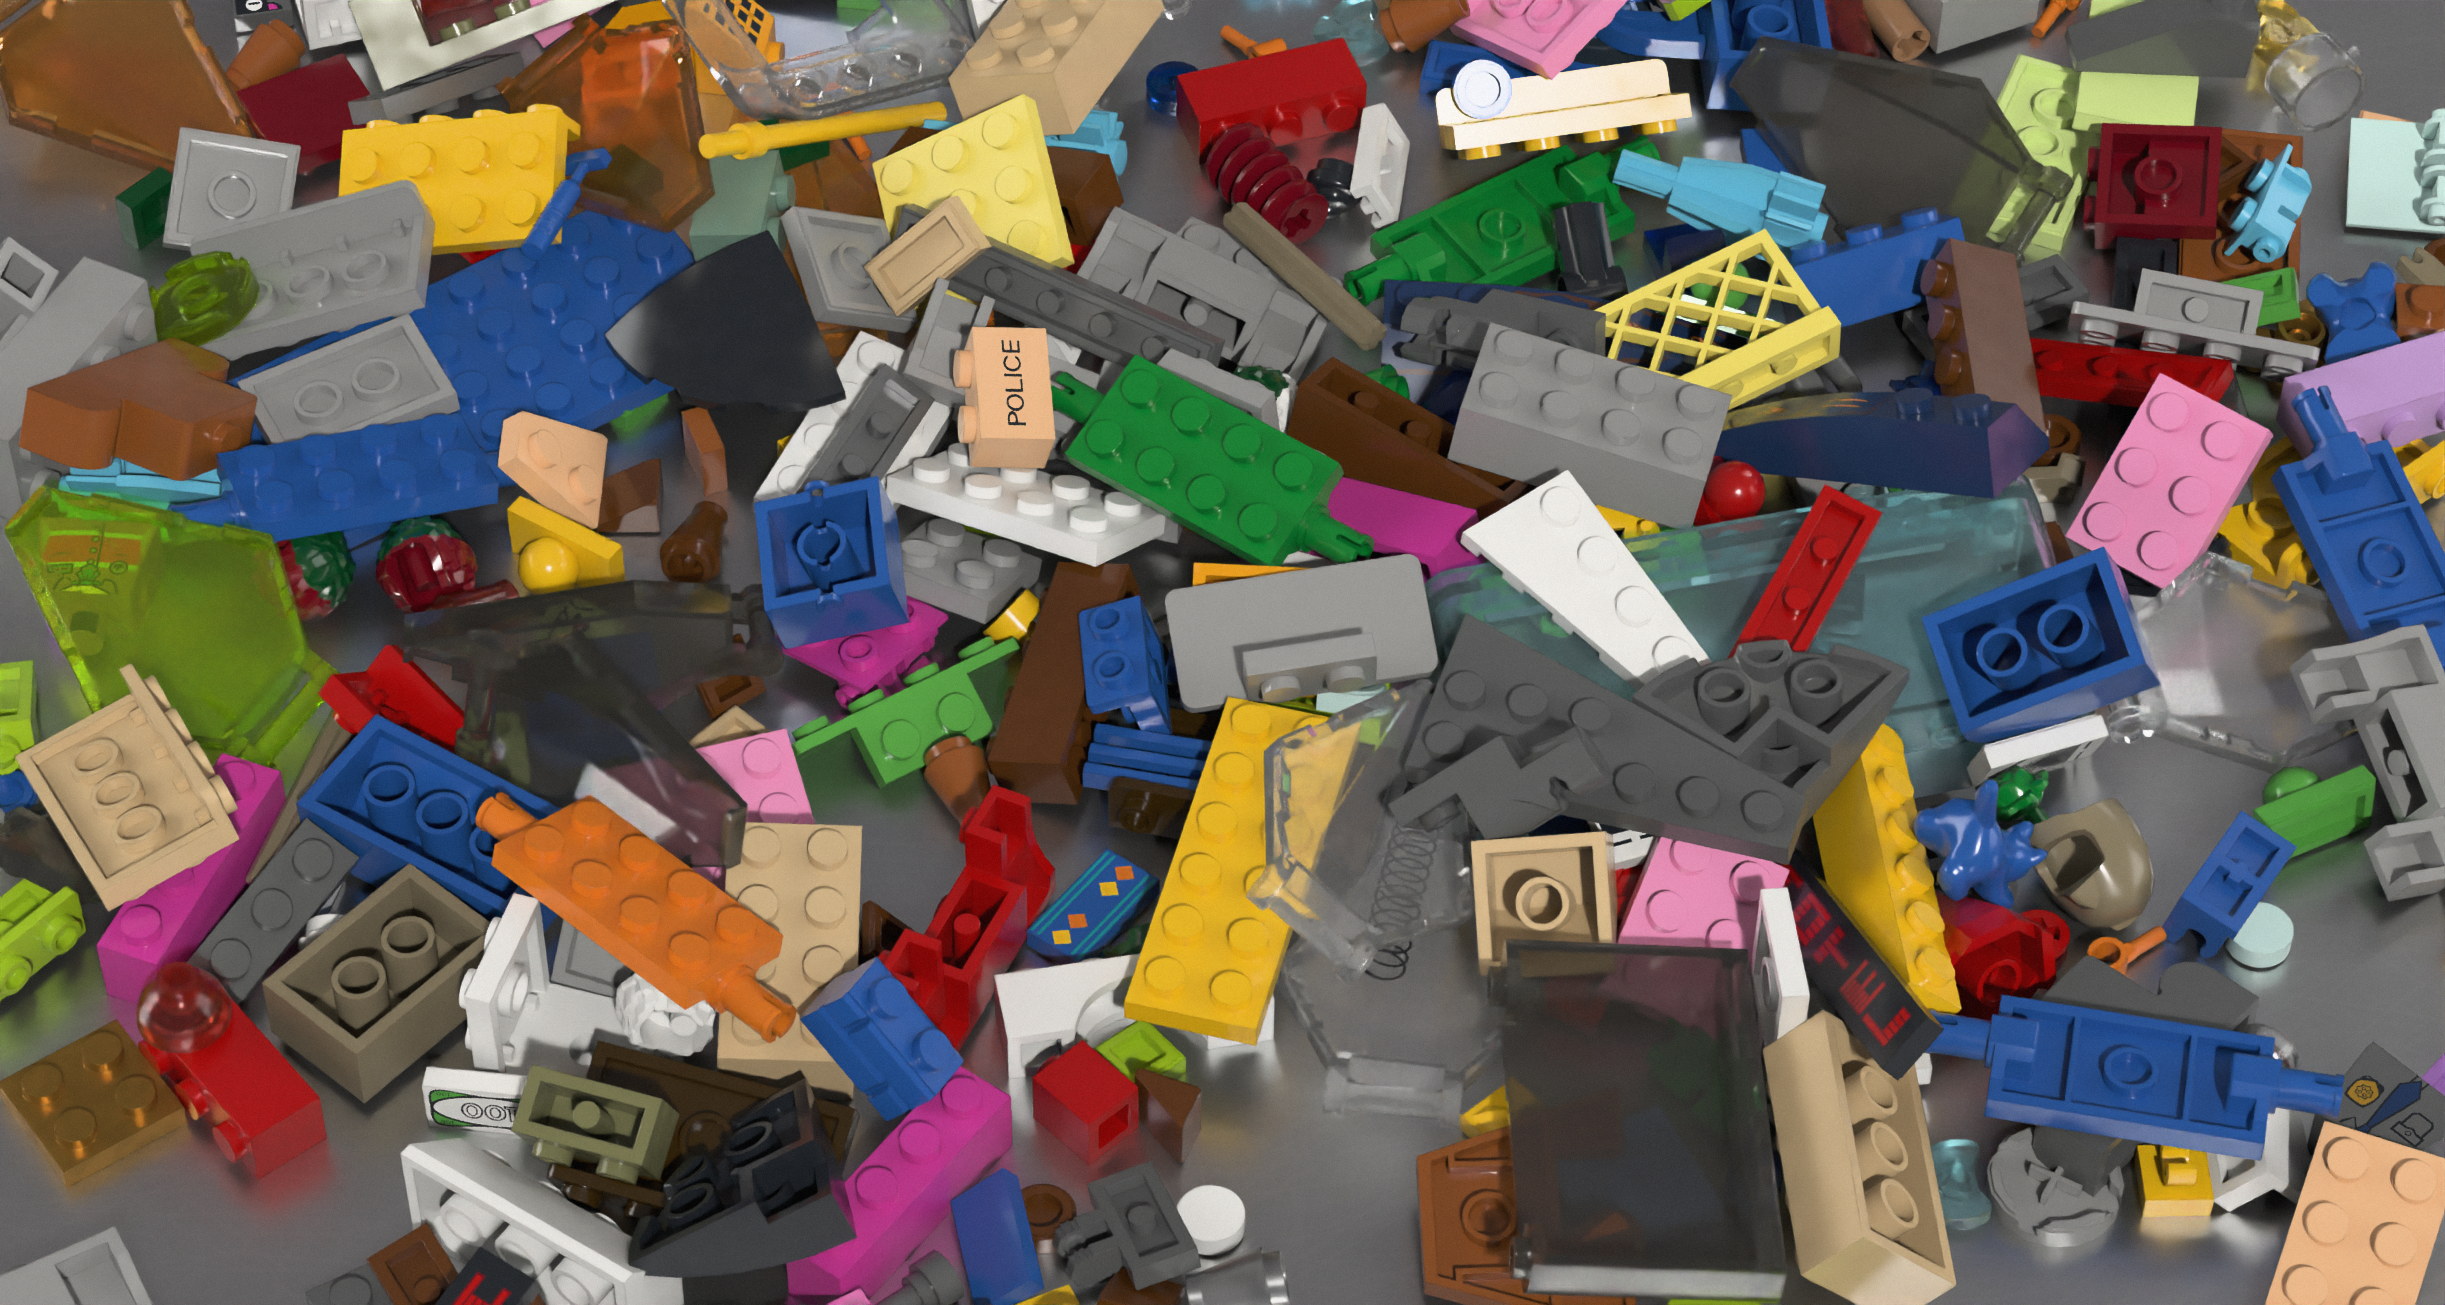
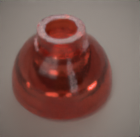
(183, 1009)

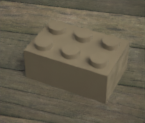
(378, 983)

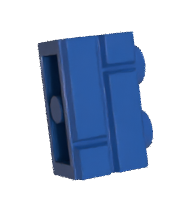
(882, 1039)

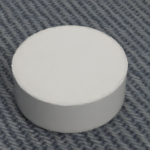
(1213, 1218)

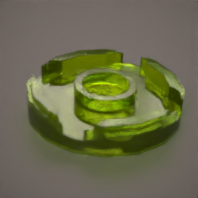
(204, 297)

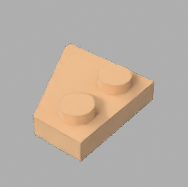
(555, 464)

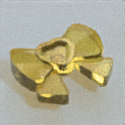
(2279, 28)

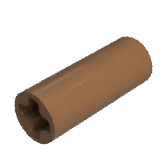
(1897, 28)

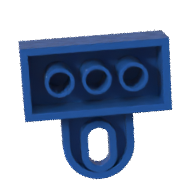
(1718, 36)

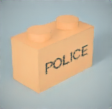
(1006, 397)

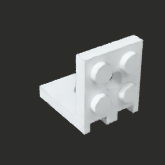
(1779, 980)
(520, 1015)

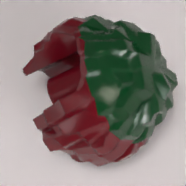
(423, 561)
(318, 572)

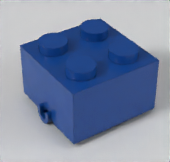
(831, 562)

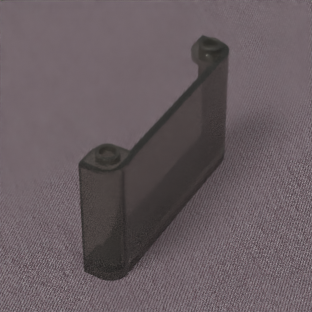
(1637, 1123)

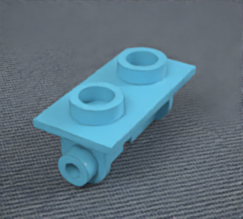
(2268, 214)

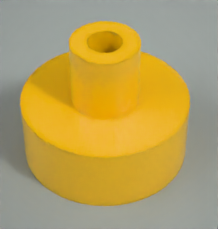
(1015, 619)

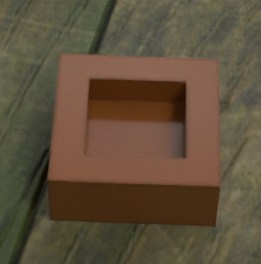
(704, 450)

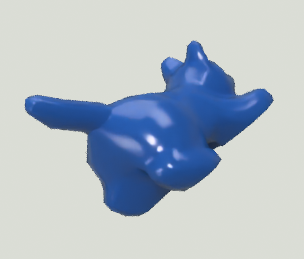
(2356, 311)
(1976, 848)

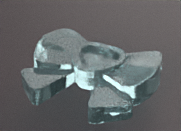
(1355, 24)
(1961, 1200)

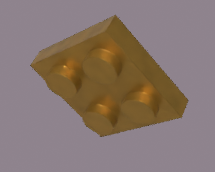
(92, 1103)

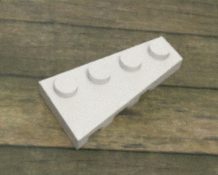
(1584, 574)

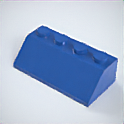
(417, 804)

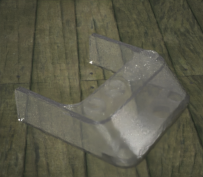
(831, 81)

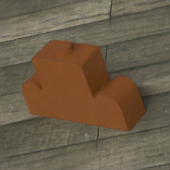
(149, 407)

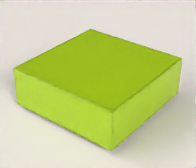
(1142, 1047)

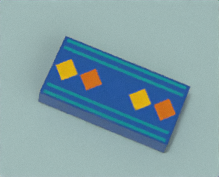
(1093, 910)

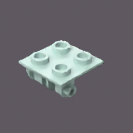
(2397, 174)

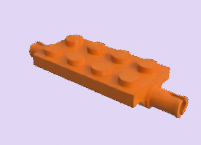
(641, 906)

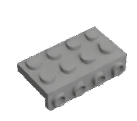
(328, 266)

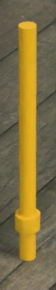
(754, 139)

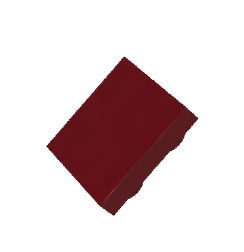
(306, 109)

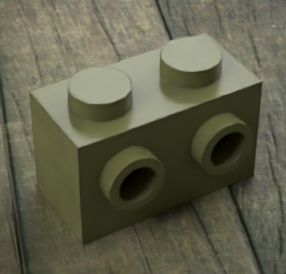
(595, 1123)

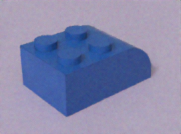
(2041, 649)

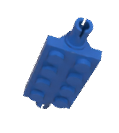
(352, 479)
(2363, 528)
(2133, 1076)

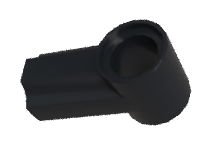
(1586, 252)

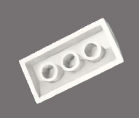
(481, 1201)

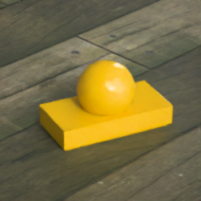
(560, 551)

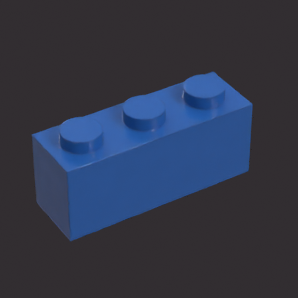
(1873, 268)

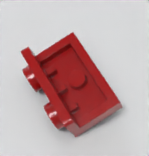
(396, 693)

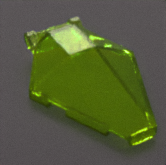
(179, 603)

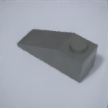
(2168, 39)

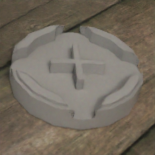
(2043, 1203)

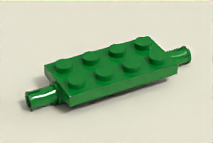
(1499, 227)
(1208, 466)

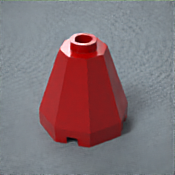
(1994, 954)

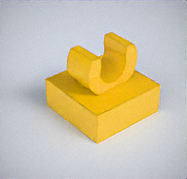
(2173, 1181)

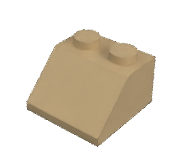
(1543, 891)

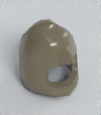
(2095, 865)

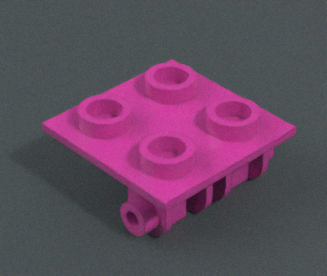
(873, 657)

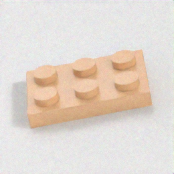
(2361, 1223)

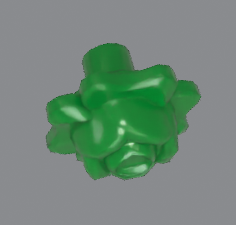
(2021, 795)

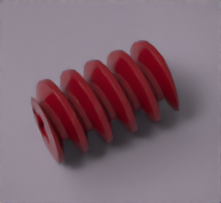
(1252, 171)

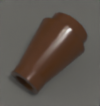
(696, 545)

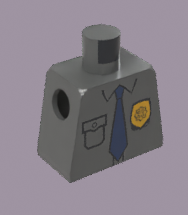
(2388, 1103)

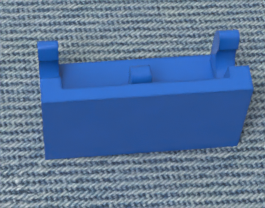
(2229, 884)

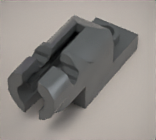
(1468, 322)
(1505, 788)

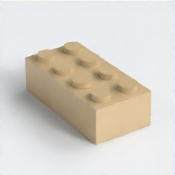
(1054, 54)
(809, 891)
(1856, 1169)

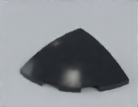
(731, 334)
(755, 1202)

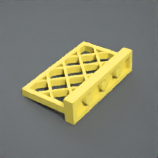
(1755, 367)

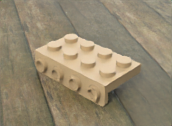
(131, 793)

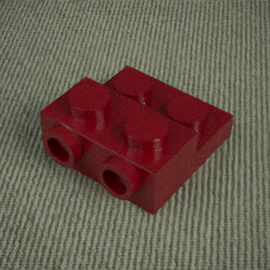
(2153, 183)

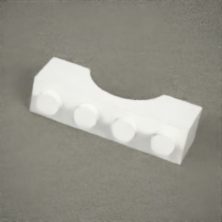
(1060, 1005)

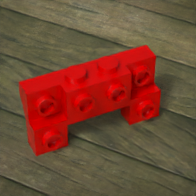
(980, 919)

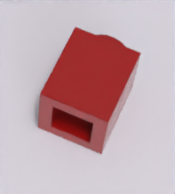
(1085, 1102)

